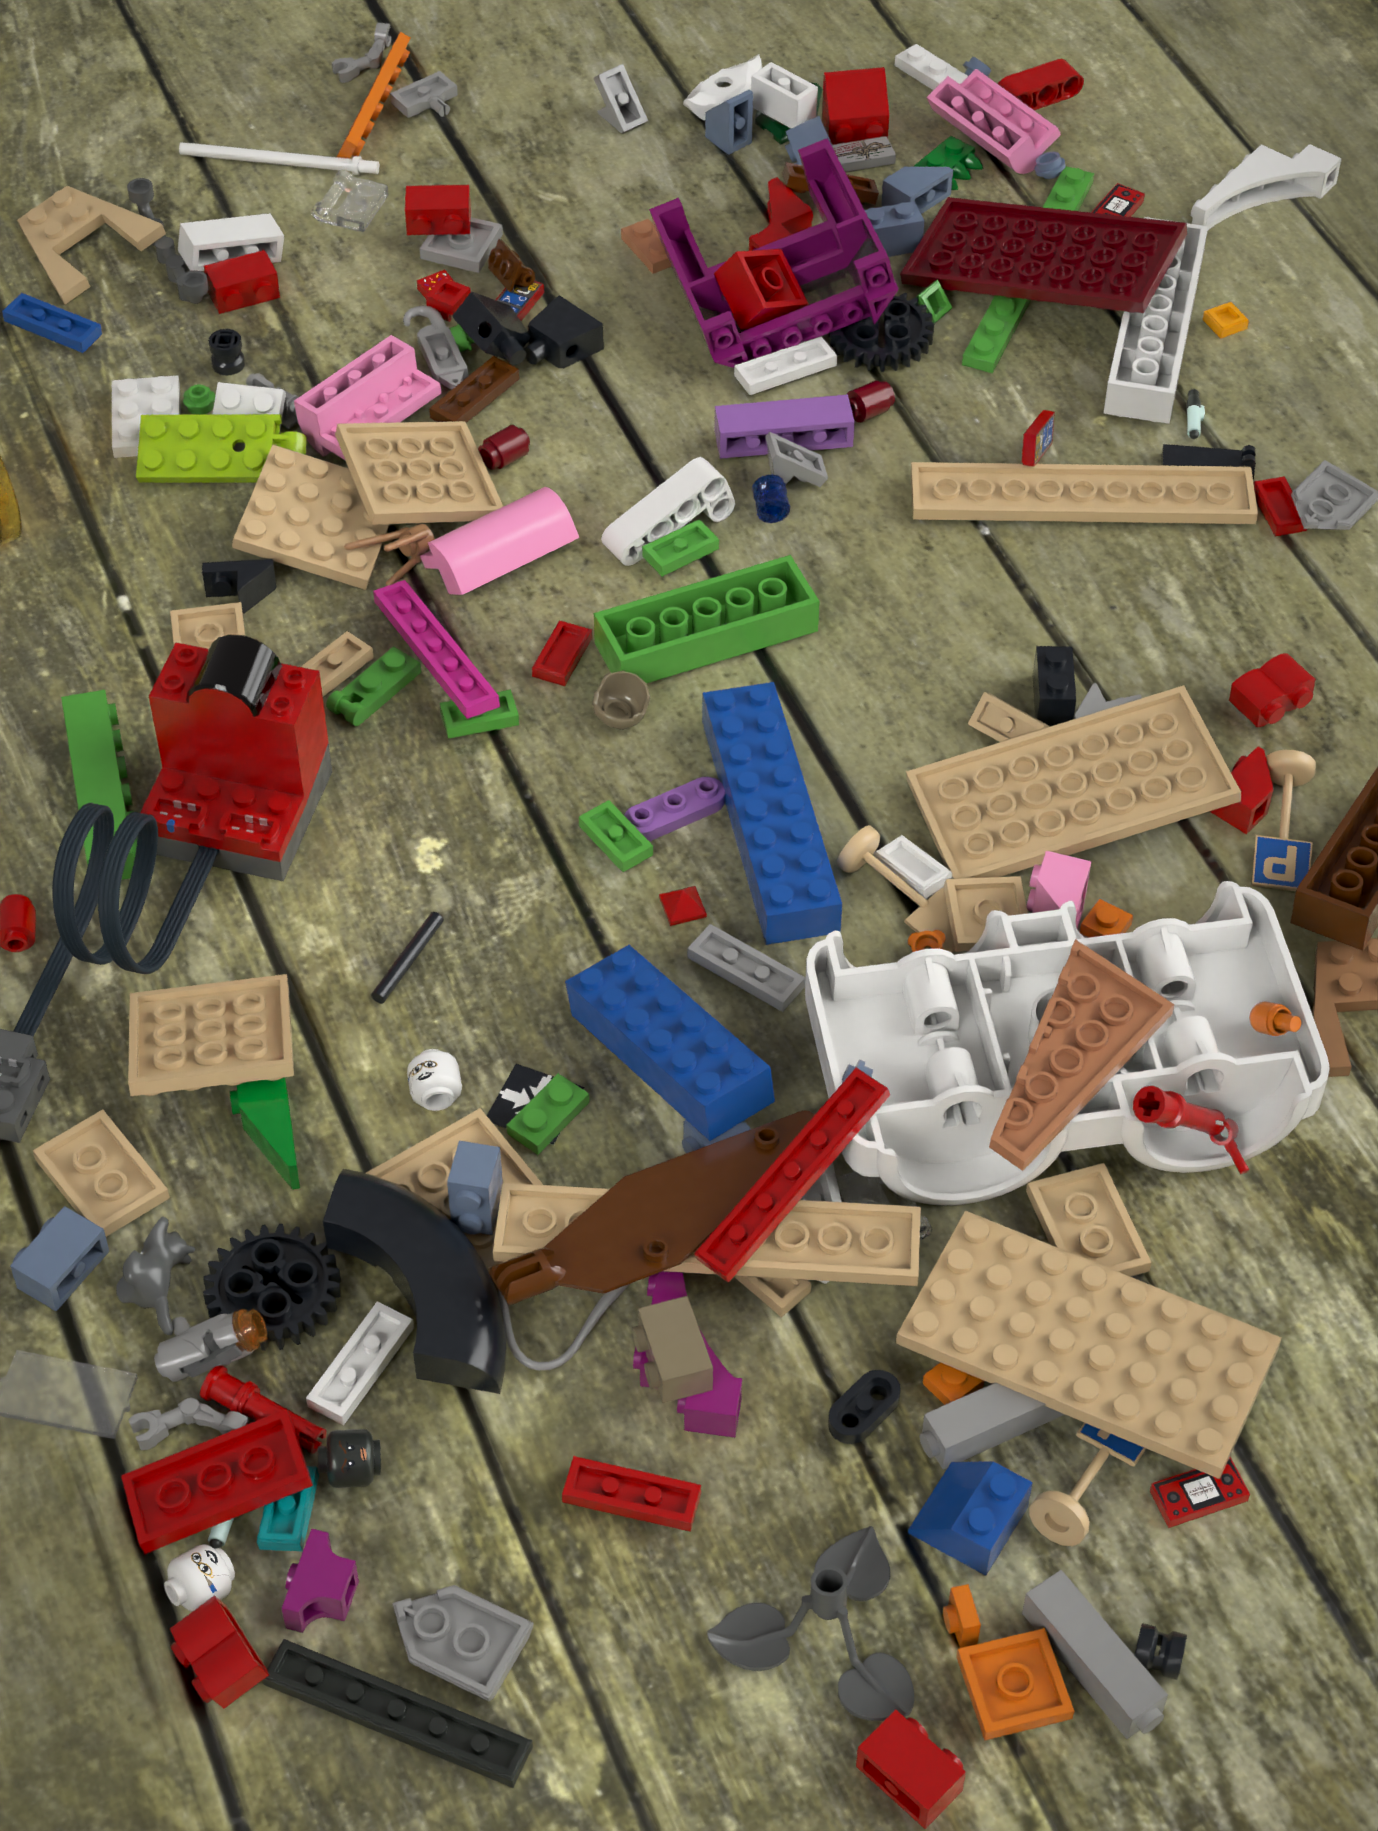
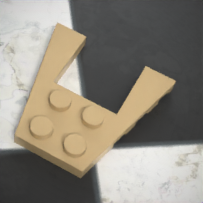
(68, 219)

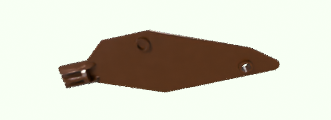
(650, 1217)

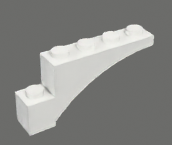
(1267, 178)

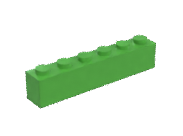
(95, 760)

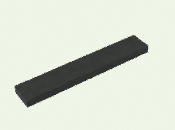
(398, 1713)

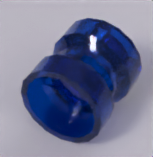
(771, 498)

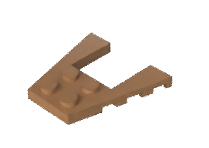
(1342, 983)

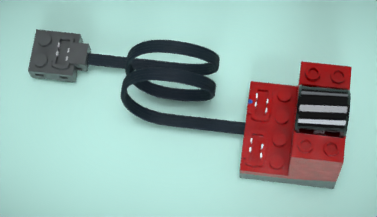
(234, 793)

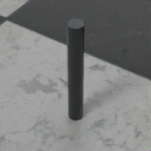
(407, 957)

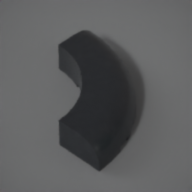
(434, 1268)

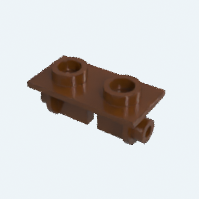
(508, 267)

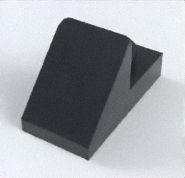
(245, 578)

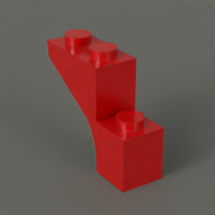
(785, 214)

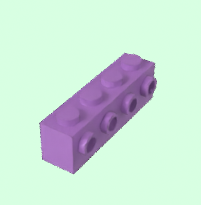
(809, 422)

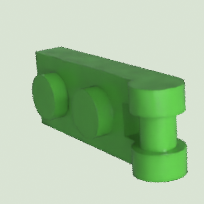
(374, 686)

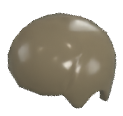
(621, 700)

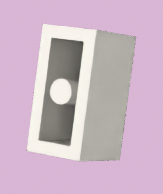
(783, 95)

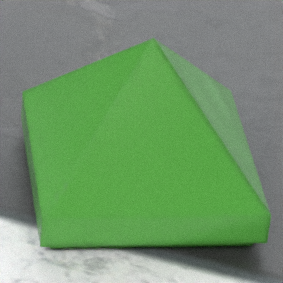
(935, 300)

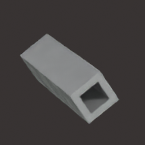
(980, 1423)
(1096, 1655)

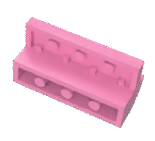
(994, 120)
(370, 389)
(501, 541)

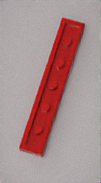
(792, 1174)

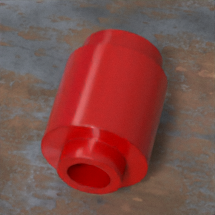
(17, 923)

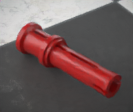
(1171, 1110)
(248, 1401)

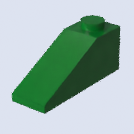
(268, 1123)

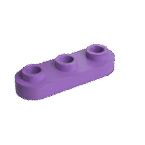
(662, 816)

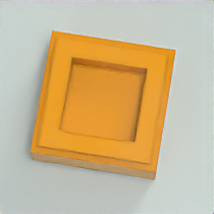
(1225, 320)

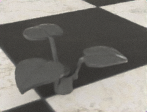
(852, 1567)

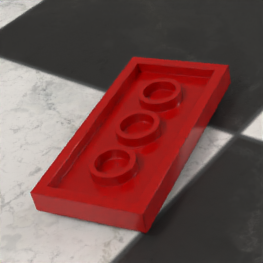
(216, 1481)

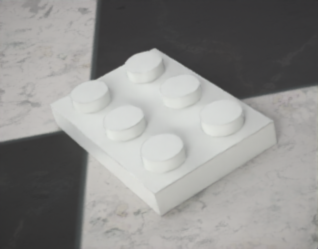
(137, 398)

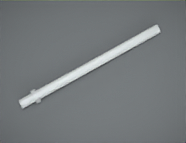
(354, 165)

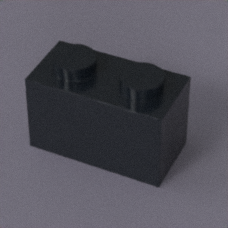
(1054, 684)

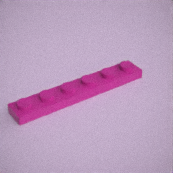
(436, 649)

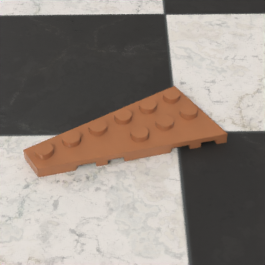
(1082, 1041)

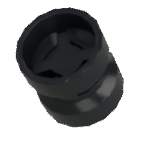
(226, 352)
(1170, 1651)

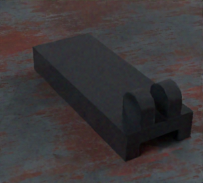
(1203, 456)

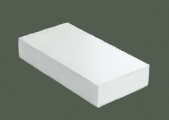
(914, 866)

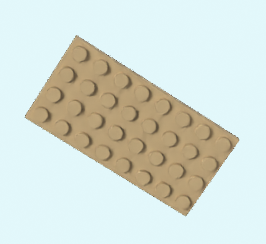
(1073, 786)
(1091, 1343)

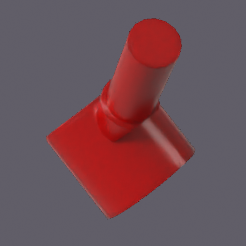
(1230, 1145)

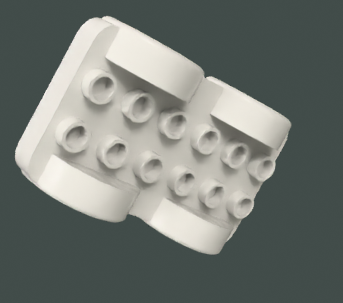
(959, 1027)

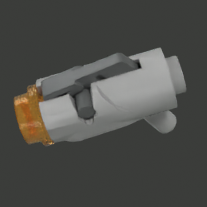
(209, 1343)

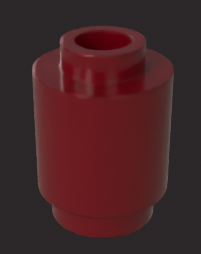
(871, 400)
(504, 447)

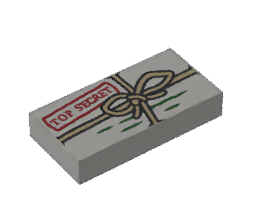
(865, 154)

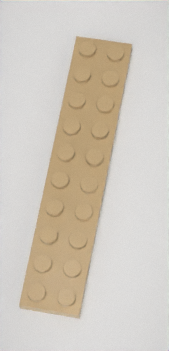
(1083, 493)
(809, 1244)

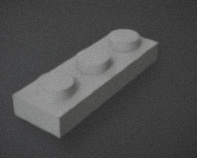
(746, 967)

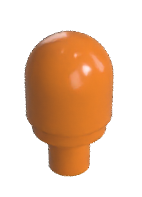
(1273, 1019)

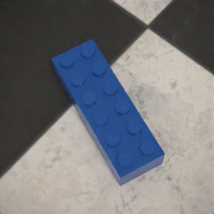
(670, 1042)

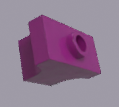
(318, 1584)

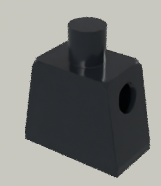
(502, 335)
(563, 335)

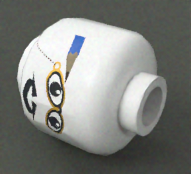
(434, 1079)
(199, 1576)

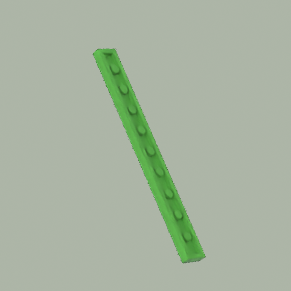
(1006, 313)

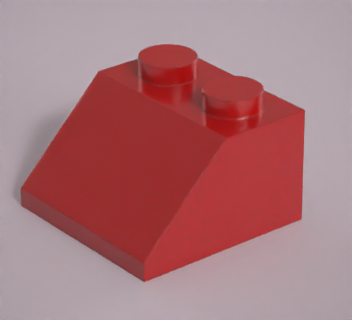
(855, 105)
(759, 286)

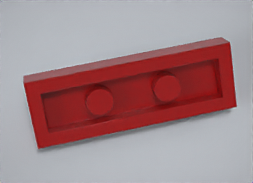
(631, 1493)

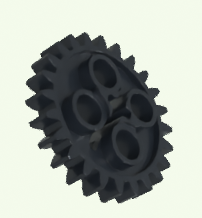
(906, 336)
(274, 1284)

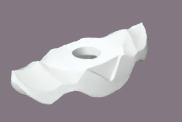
(710, 94)

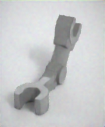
(349, 68)
(188, 1412)

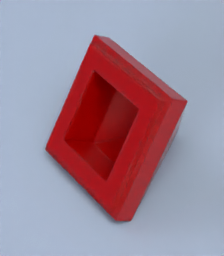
(682, 905)

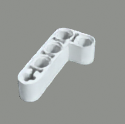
(668, 508)

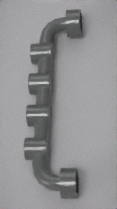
(190, 284)

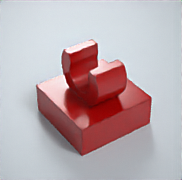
(447, 297)

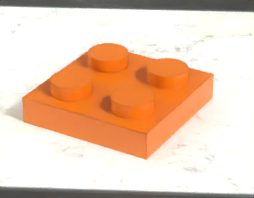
(1015, 1684)

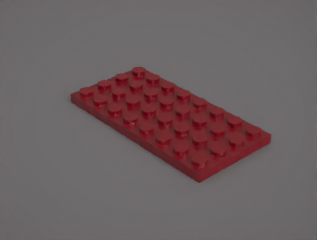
(1045, 254)

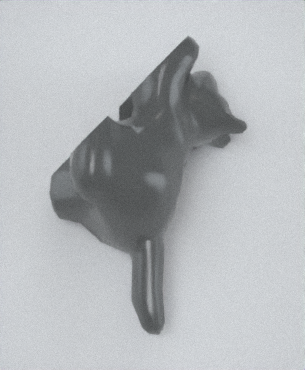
(149, 1273)

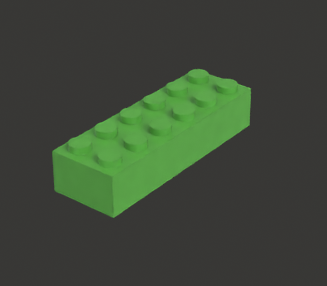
(708, 621)

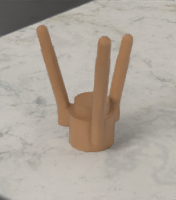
(410, 541)

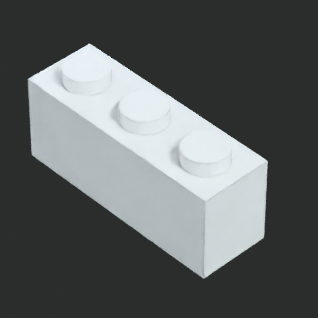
(229, 238)

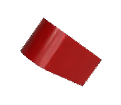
(1044, 84)

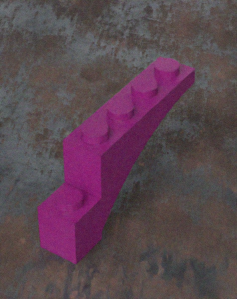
(707, 1412)

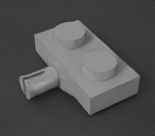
(425, 94)

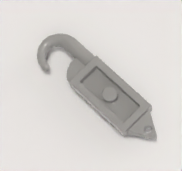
(438, 347)

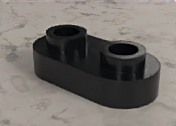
(860, 1408)

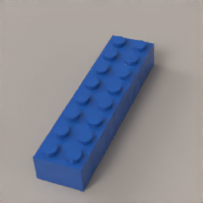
(771, 814)

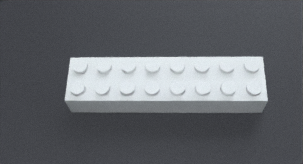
(1154, 342)

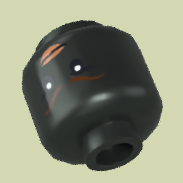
(350, 1458)

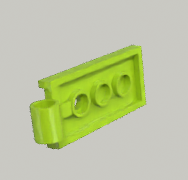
(202, 447)

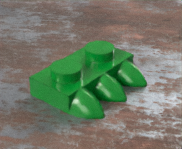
(955, 155)

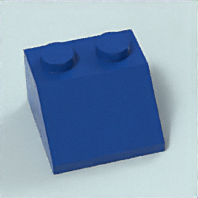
(973, 1512)

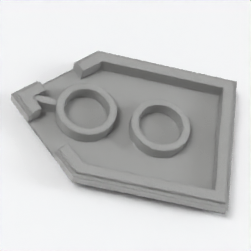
(1332, 499)
(462, 1638)

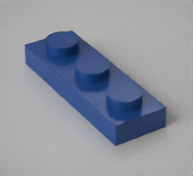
(52, 322)

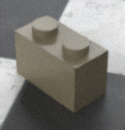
(674, 1350)

